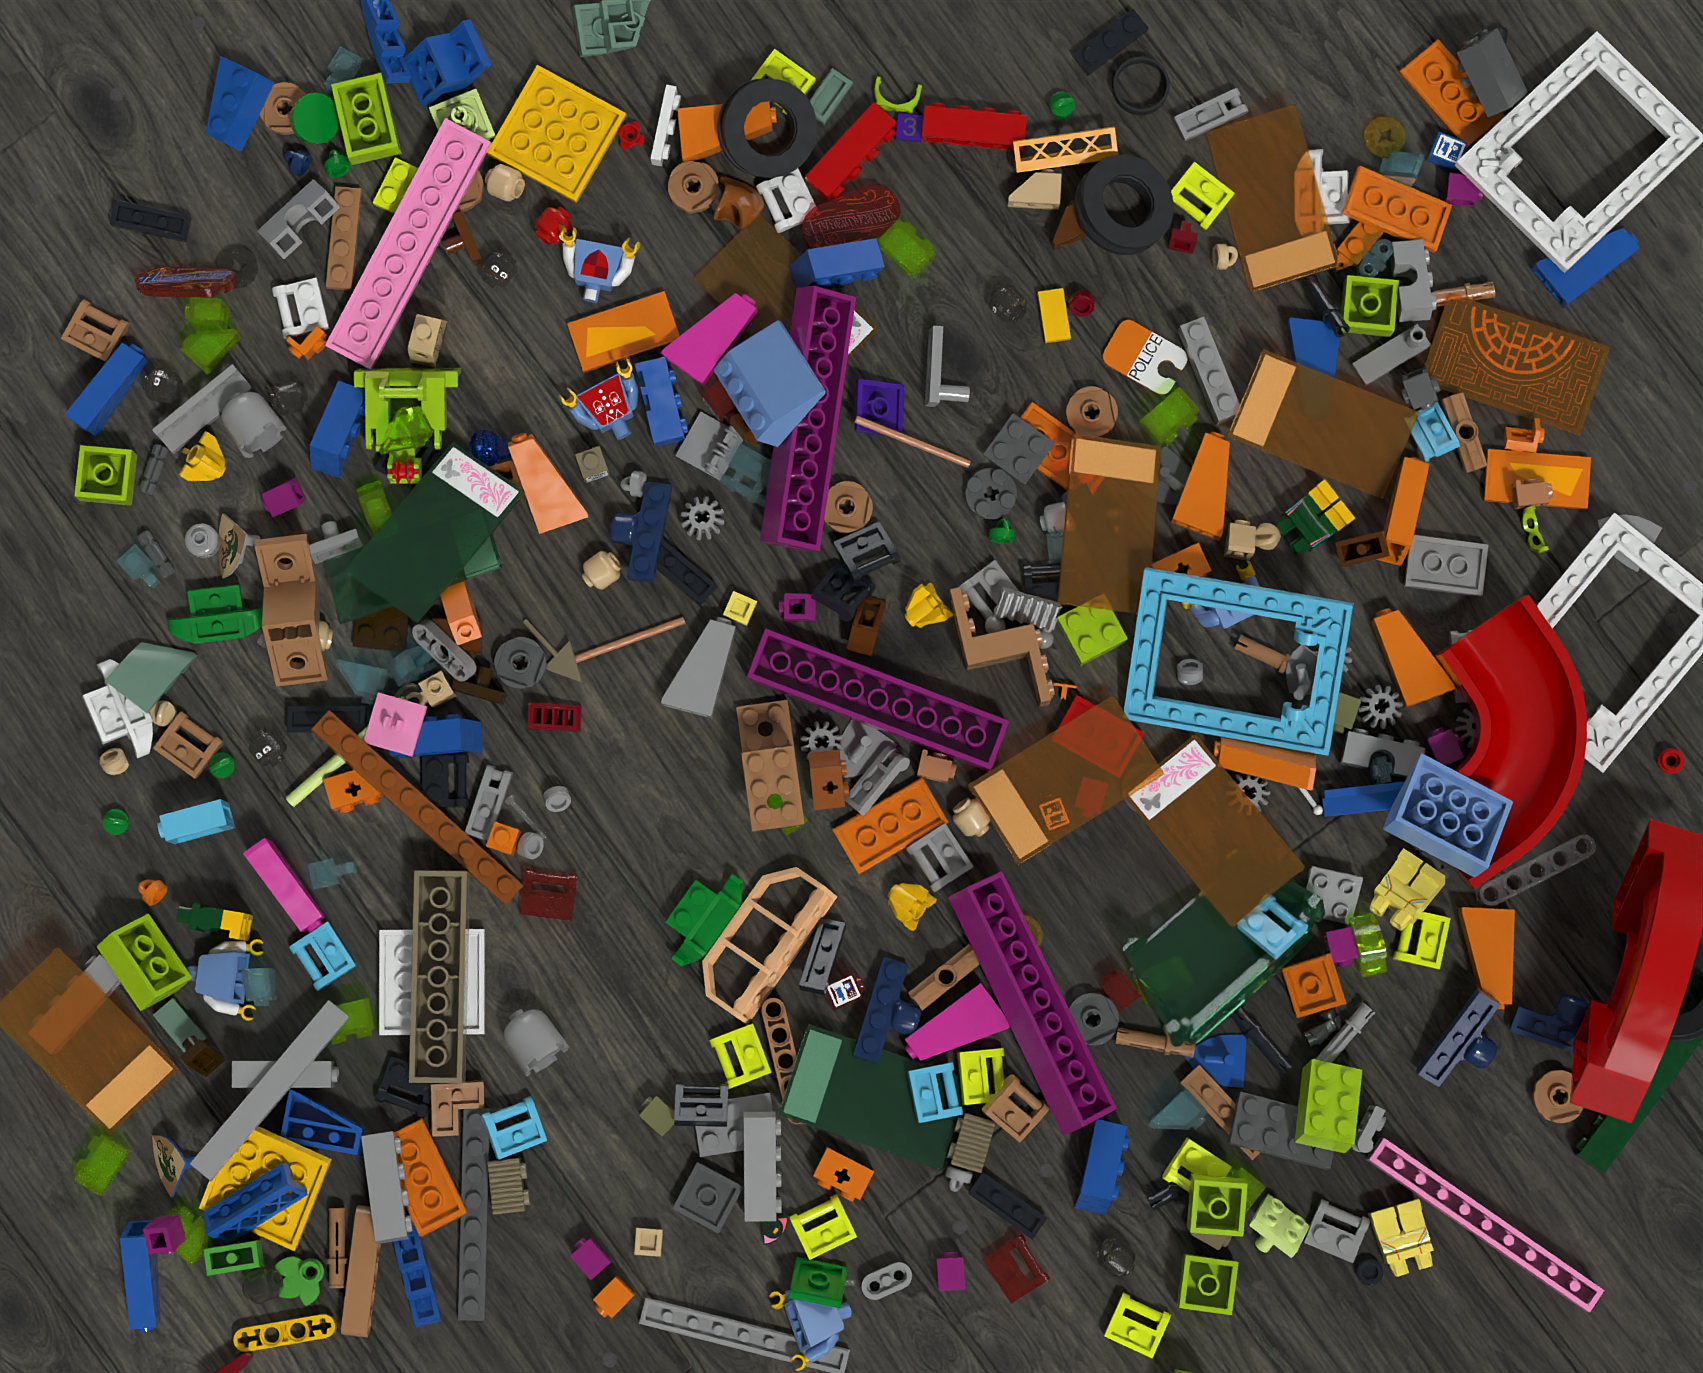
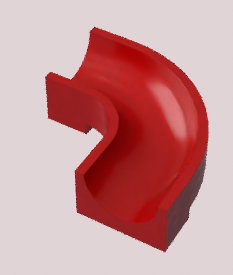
(1526, 723)
(1663, 921)

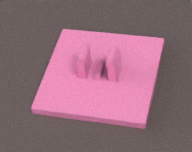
(395, 724)

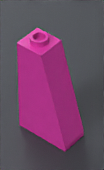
(711, 338)
(285, 885)
(961, 1023)

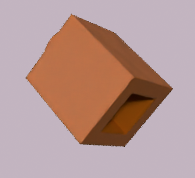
(503, 838)
(613, 1298)

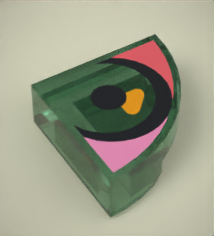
(774, 1229)

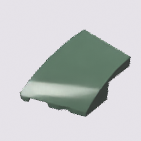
(608, 25)
(149, 673)

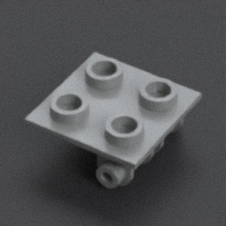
(709, 445)
(1337, 890)

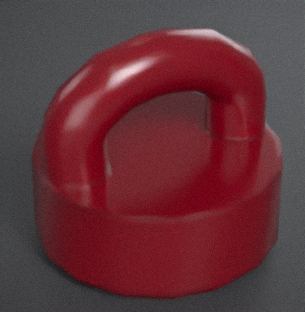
(1082, 303)

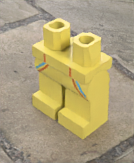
(1407, 889)
(1409, 1242)

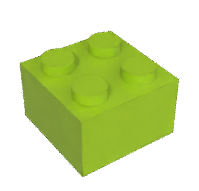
(1369, 305)
(105, 475)
(1091, 632)
(1217, 1205)
(1207, 1284)

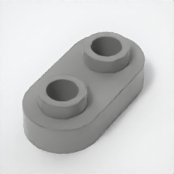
(886, 1279)

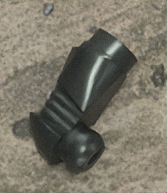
(1321, 1030)

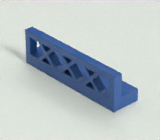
(1359, 799)
(249, 1202)

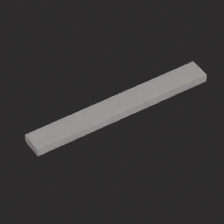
(269, 1091)
(735, 1334)

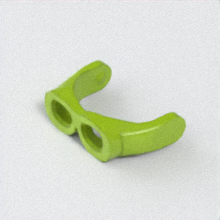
(906, 108)
(1529, 513)

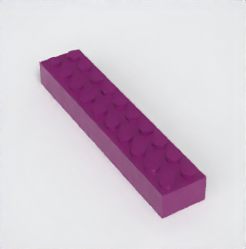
(805, 457)
(877, 700)
(1032, 1003)

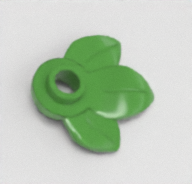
(297, 1280)

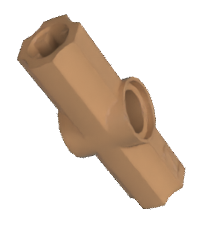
(1459, 416)
(932, 988)

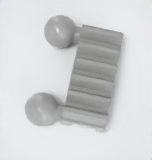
(1025, 609)

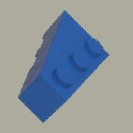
(236, 103)
(838, 264)
(661, 401)
(337, 429)
(447, 736)
(319, 1126)
(1102, 1167)

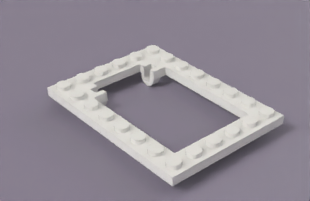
(1494, 158)
(1605, 731)

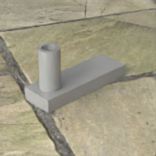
(1391, 355)
(934, 389)

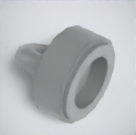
(637, 483)
(1190, 671)
(557, 798)
(530, 845)
(958, 1177)

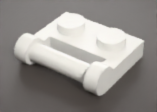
(795, 196)
(309, 307)

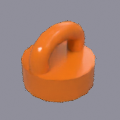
(154, 893)

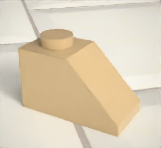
(1038, 192)
(1240, 540)

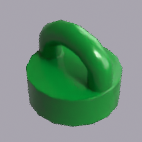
(1062, 105)
(336, 165)
(1002, 535)
(222, 765)
(116, 822)

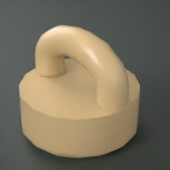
(1220, 256)
(1267, 536)
(163, 713)
(114, 761)

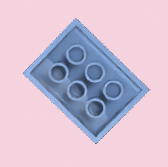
(770, 383)
(1448, 816)

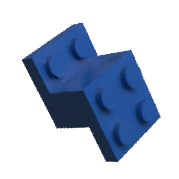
(446, 62)

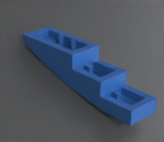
(385, 40)
(417, 1279)

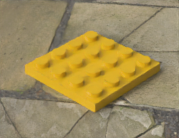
(556, 133)
(255, 1158)

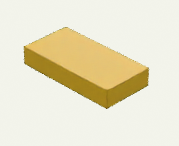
(1054, 315)

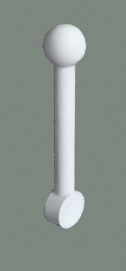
(1317, 809)

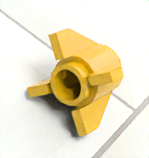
(204, 461)
(926, 607)
(909, 903)

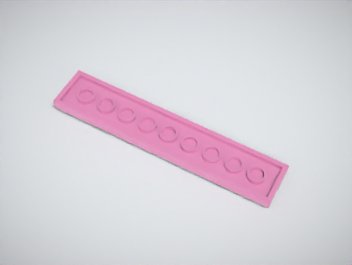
(408, 244)

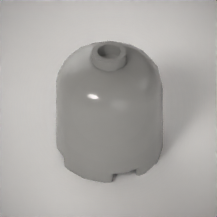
(251, 423)
(533, 1040)

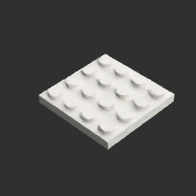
(396, 980)

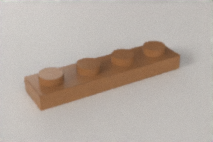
(344, 239)
(1214, 1100)

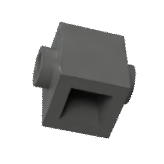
(1420, 389)

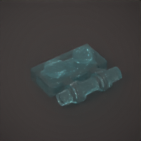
(753, 466)

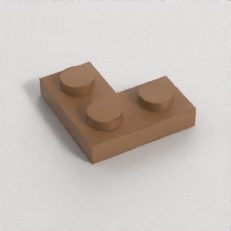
(447, 1099)

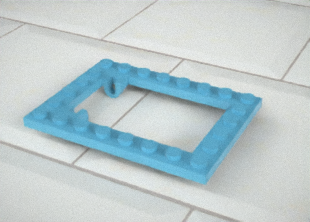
(1298, 729)

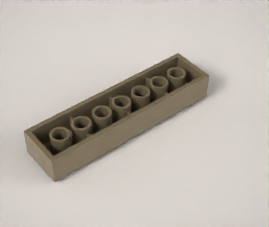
(439, 977)

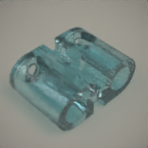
(1375, 259)

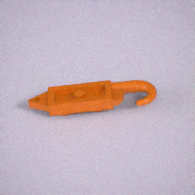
(1356, 245)

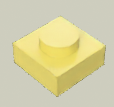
(740, 608)

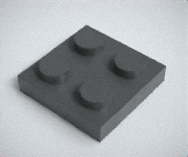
(1018, 449)
(708, 1197)

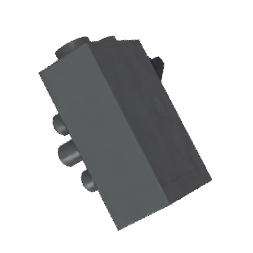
(1491, 71)

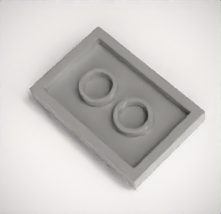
(1446, 565)
(731, 1138)

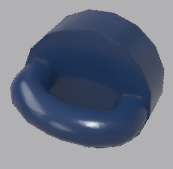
(300, 162)

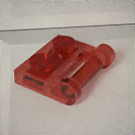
(546, 903)
(1009, 1274)

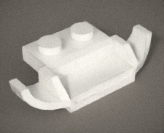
(1332, 187)
(117, 715)

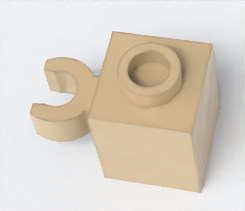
(434, 690)

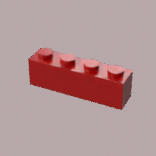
(973, 127)
(851, 152)

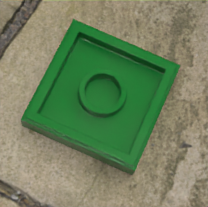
(818, 1282)

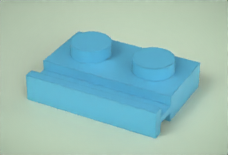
(1433, 433)

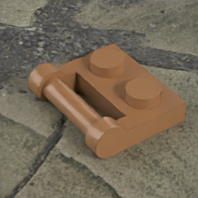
(90, 338)
(182, 751)
(1009, 1114)

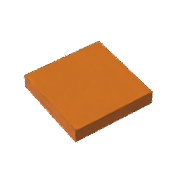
(1313, 985)

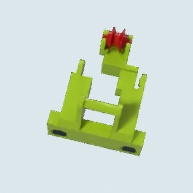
(431, 392)

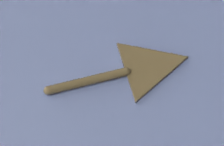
(563, 661)

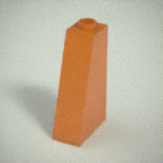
(700, 133)
(546, 490)
(1204, 494)
(1404, 508)
(461, 612)
(1409, 661)
(1267, 761)
(1490, 949)

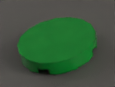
(314, 118)

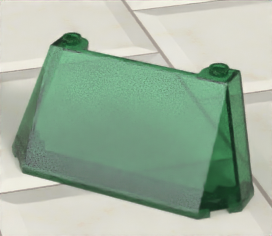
(1204, 969)

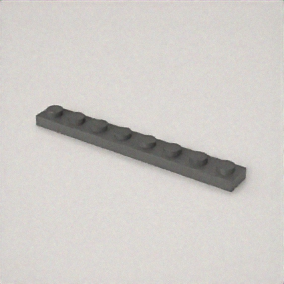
(474, 1223)

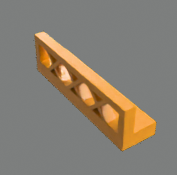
(1064, 158)

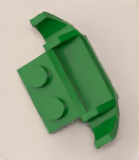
(216, 616)
(703, 918)

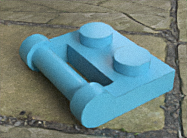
(1269, 934)
(330, 951)
(927, 1096)
(517, 1136)

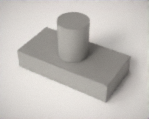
(334, 543)

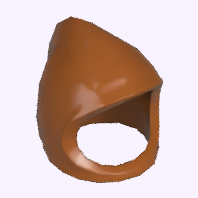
(739, 203)

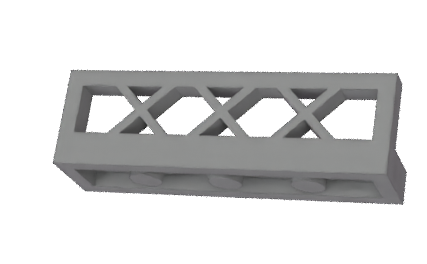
(201, 409)

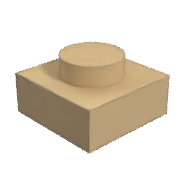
(648, 1242)

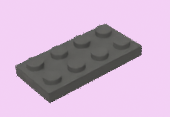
(1270, 1129)

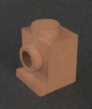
(1531, 493)
(936, 767)

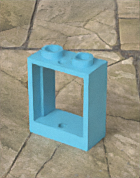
(196, 822)

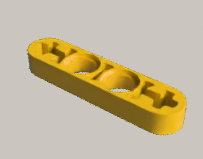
(285, 1335)

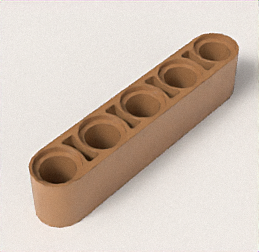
(778, 1049)
(361, 1276)

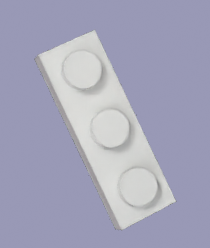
(665, 126)

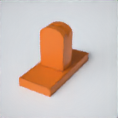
(1064, 689)

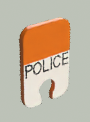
(1138, 353)

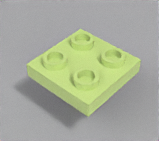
(465, 111)
(1278, 1227)

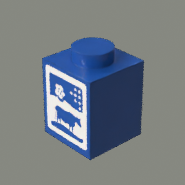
(1446, 151)

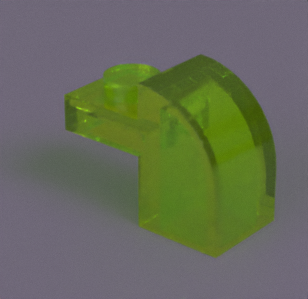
(374, 504)
(1369, 944)
(196, 1239)

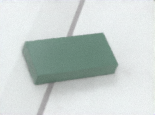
(830, 95)
(178, 1023)

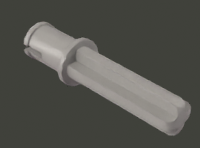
(1346, 1033)

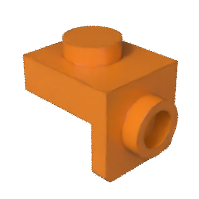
(313, 343)
(1522, 439)

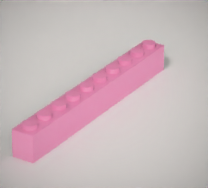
(1485, 1224)

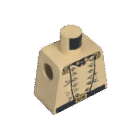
(427, 340)

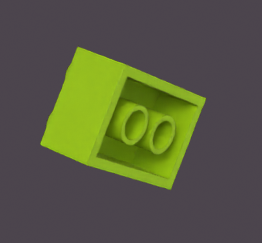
(366, 119)
(144, 962)
(1328, 1106)

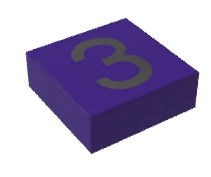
(909, 127)

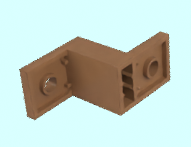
(291, 610)
(1001, 647)
(770, 766)

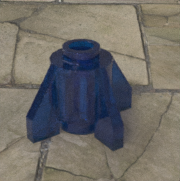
(488, 447)

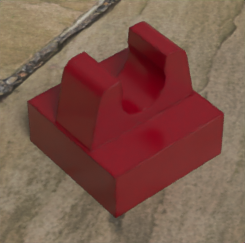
(1183, 239)

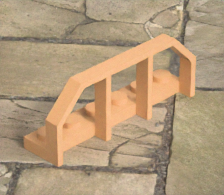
(784, 953)

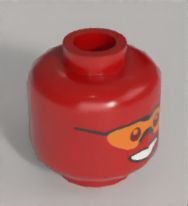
(550, 225)

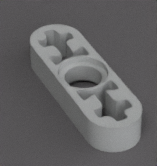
(427, 640)

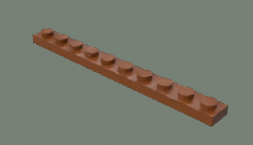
(416, 807)

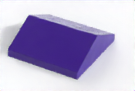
(880, 404)

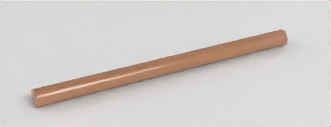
(912, 441)
(630, 639)

